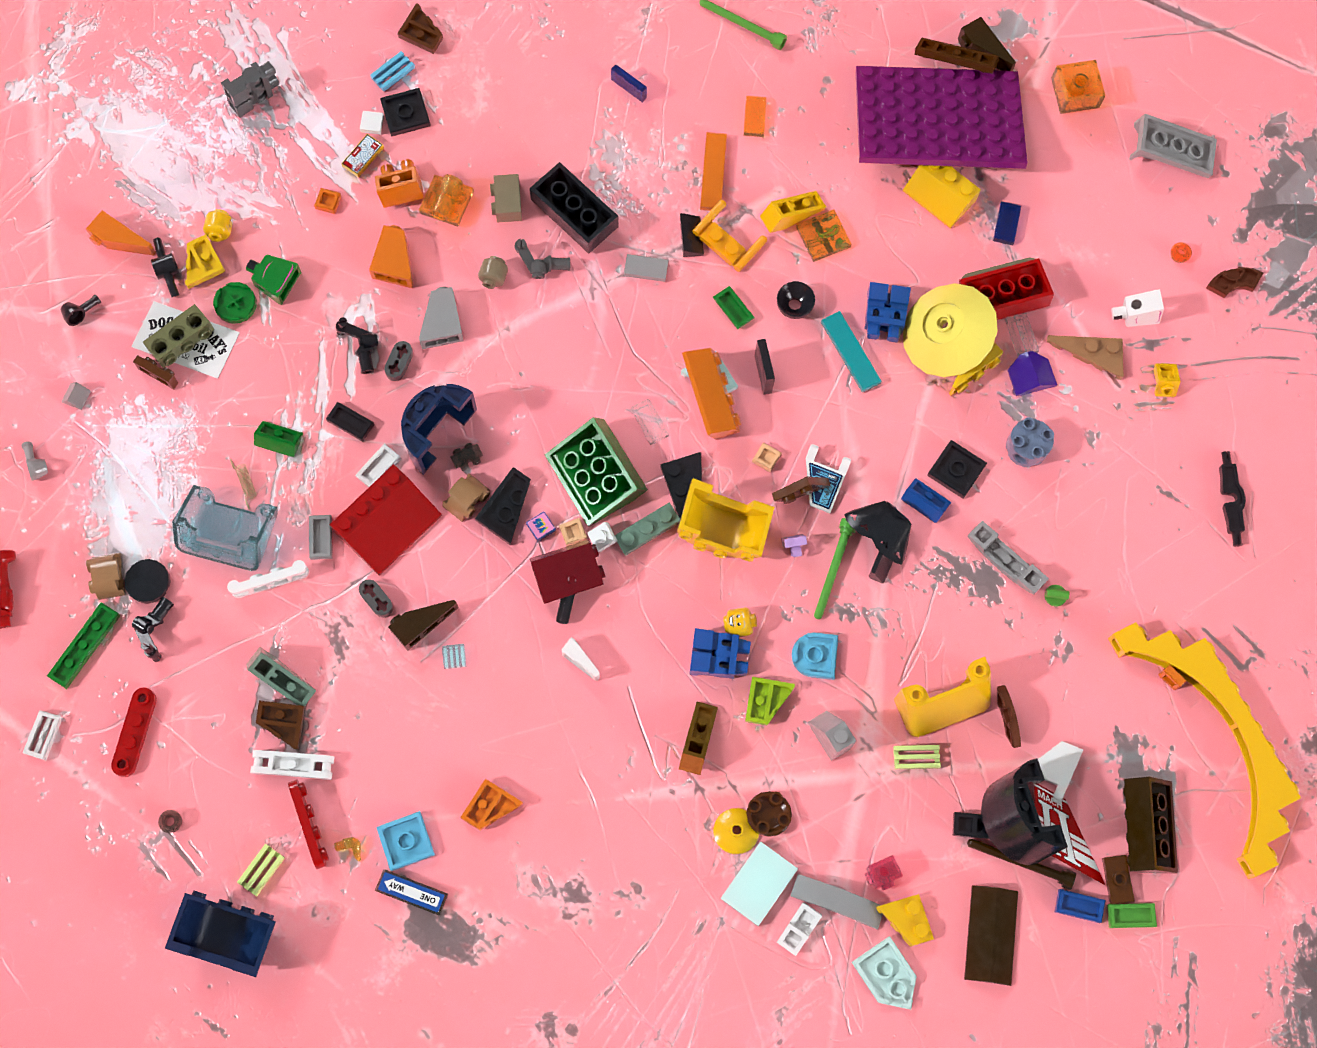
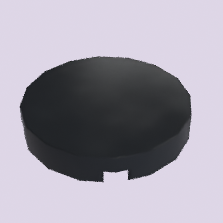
(147, 581)

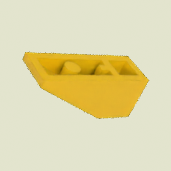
(791, 210)

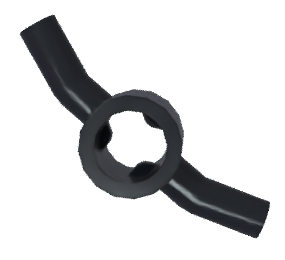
(165, 267)

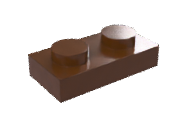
(149, 367)

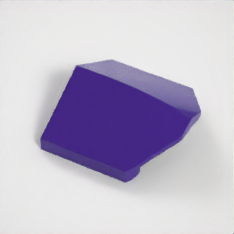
(1031, 373)

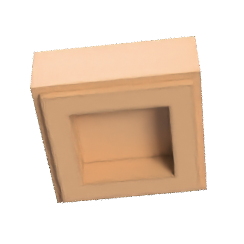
(766, 457)
(573, 532)

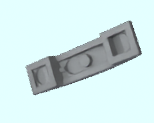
(1005, 559)
(837, 900)

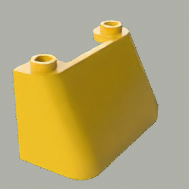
(926, 715)

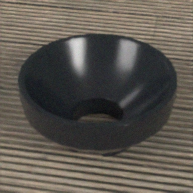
(795, 291)

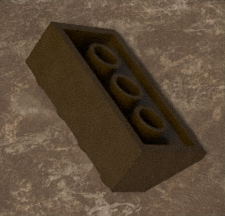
(1150, 825)

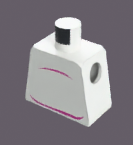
(1140, 309)

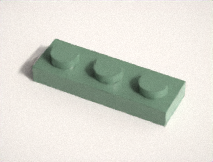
(647, 528)

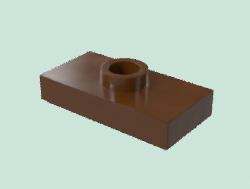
(1118, 879)

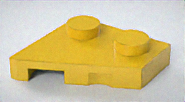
(201, 262)
(908, 919)

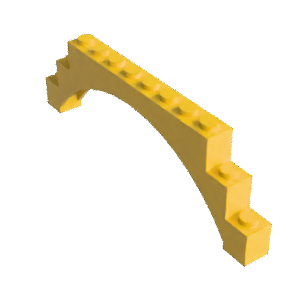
(1267, 775)

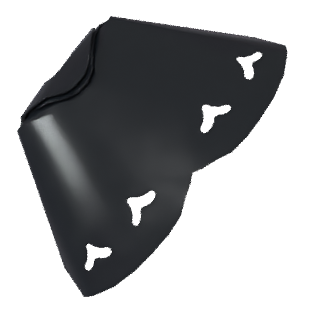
(883, 525)

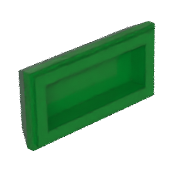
(733, 307)

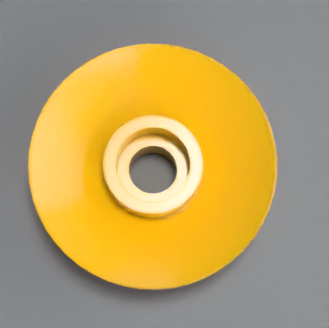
(725, 837)

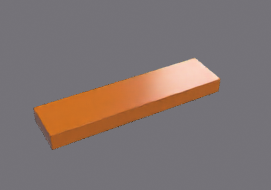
(713, 170)

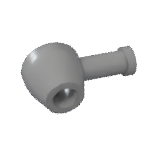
(36, 467)

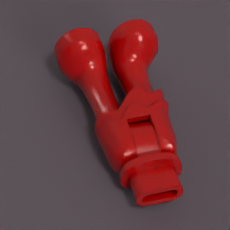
(6, 592)

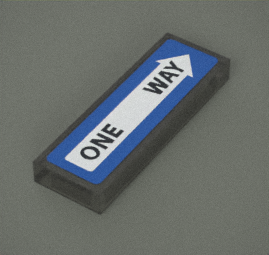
(411, 892)

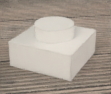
(602, 536)

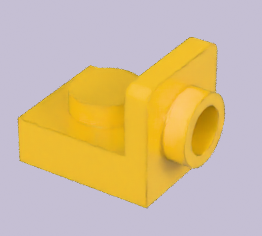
(1167, 380)

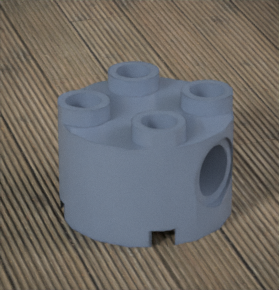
(1029, 442)

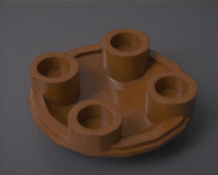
(769, 813)

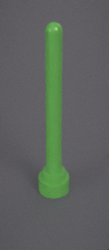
(776, 39)
(846, 531)

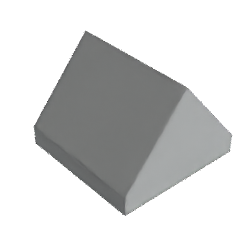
(76, 395)

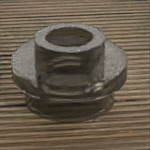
(162, 821)

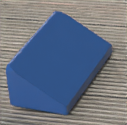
(925, 500)

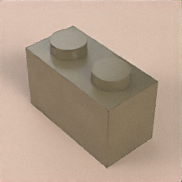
(507, 198)

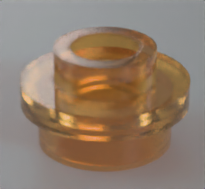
(1177, 256)

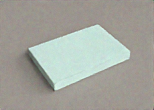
(759, 883)

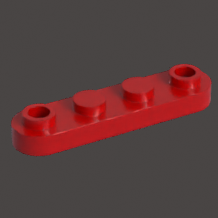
(133, 732)
(311, 832)

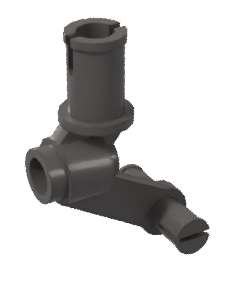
(540, 267)

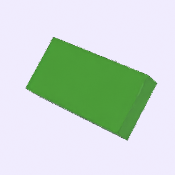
(1131, 915)

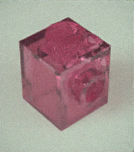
(883, 873)

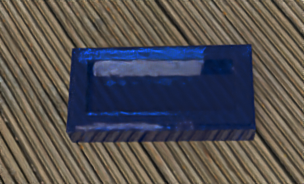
(629, 83)
(1007, 223)

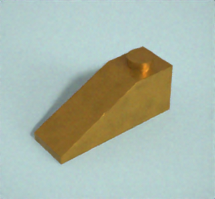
(698, 738)

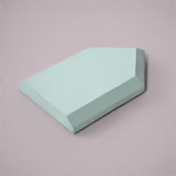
(887, 974)

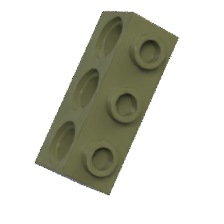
(179, 326)

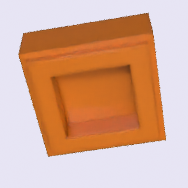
(327, 201)
(1172, 677)

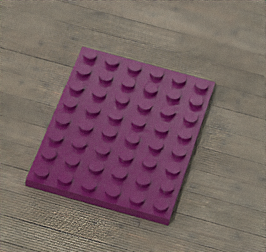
(939, 117)

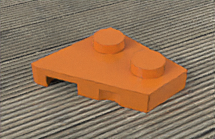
(489, 805)

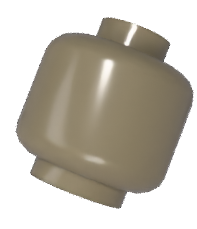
(493, 272)

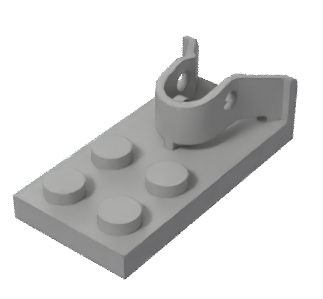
(1174, 145)

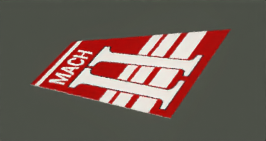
(1077, 853)

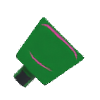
(274, 276)

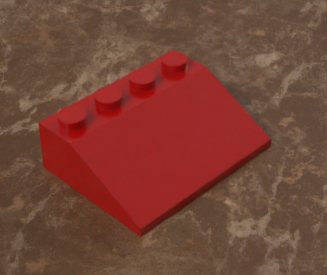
(385, 519)

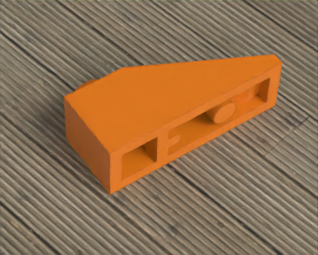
(115, 236)

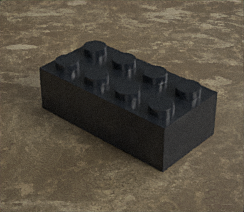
(574, 207)

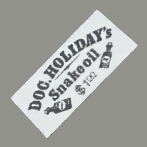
(206, 356)

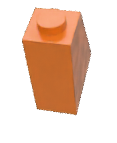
(391, 258)

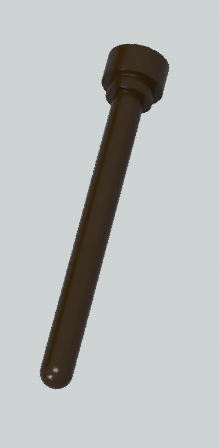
(1065, 878)

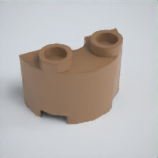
(465, 496)
(106, 576)

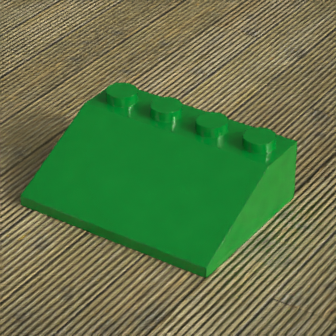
(595, 471)

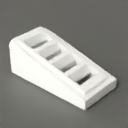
(578, 657)

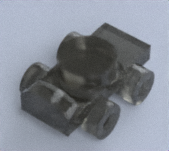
(469, 453)

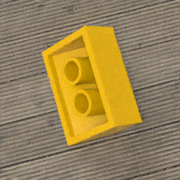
(942, 192)

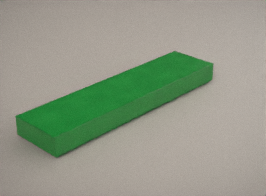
(83, 645)

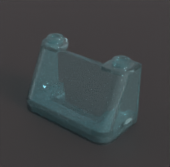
(222, 531)

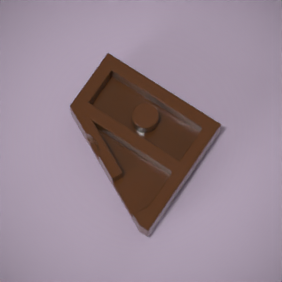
(420, 30)
(282, 720)

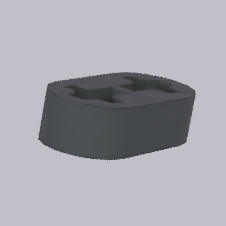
(403, 363)
(371, 601)

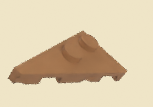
(1100, 352)

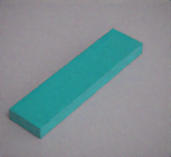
(851, 351)

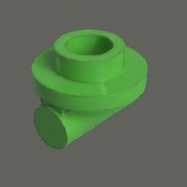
(1056, 595)

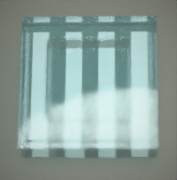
(454, 656)

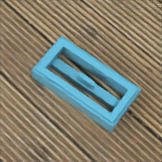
(390, 68)

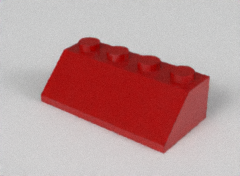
(1014, 288)

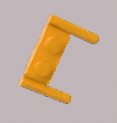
(723, 243)

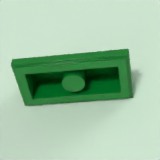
(277, 438)

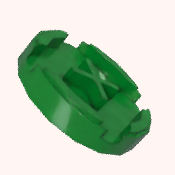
(235, 302)

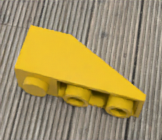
(990, 361)

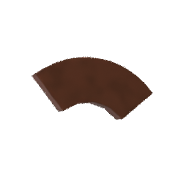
(1234, 279)
(1009, 716)

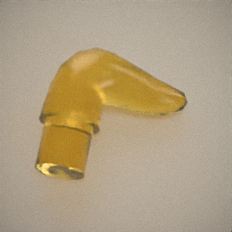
(350, 842)

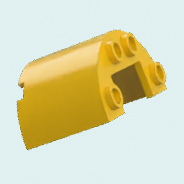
(723, 523)

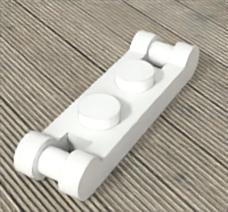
(260, 582)
(292, 764)

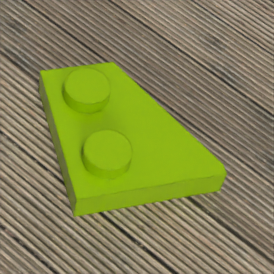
(765, 699)

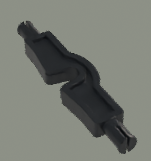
(1233, 510)

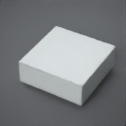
(371, 122)

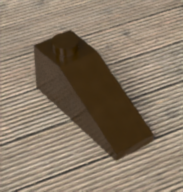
(981, 38)
(417, 623)

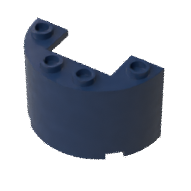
(426, 412)
(221, 933)

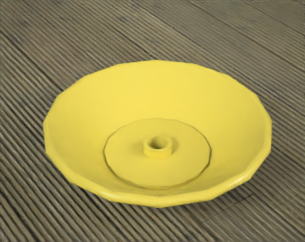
(960, 344)

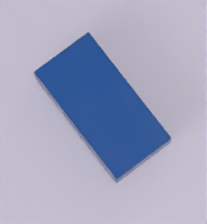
(1079, 906)

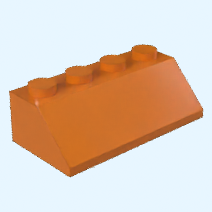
(711, 392)

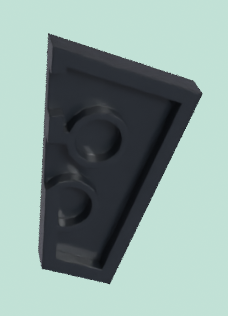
(678, 477)
(505, 505)

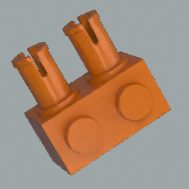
(400, 185)

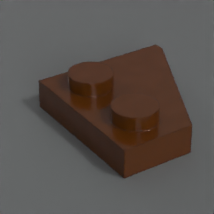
(800, 488)

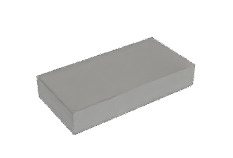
(646, 268)
(320, 537)

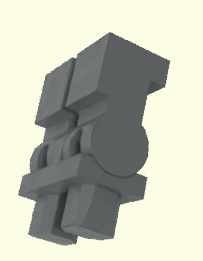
(250, 87)

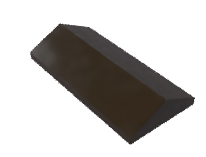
(991, 935)

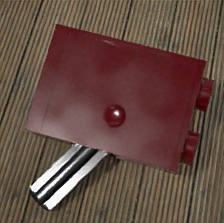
(566, 573)

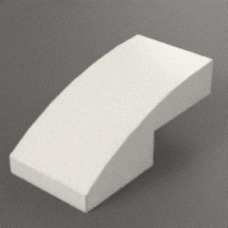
(799, 928)

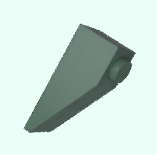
(280, 677)

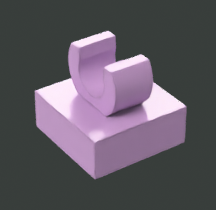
(794, 543)

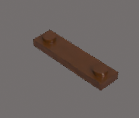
(957, 55)

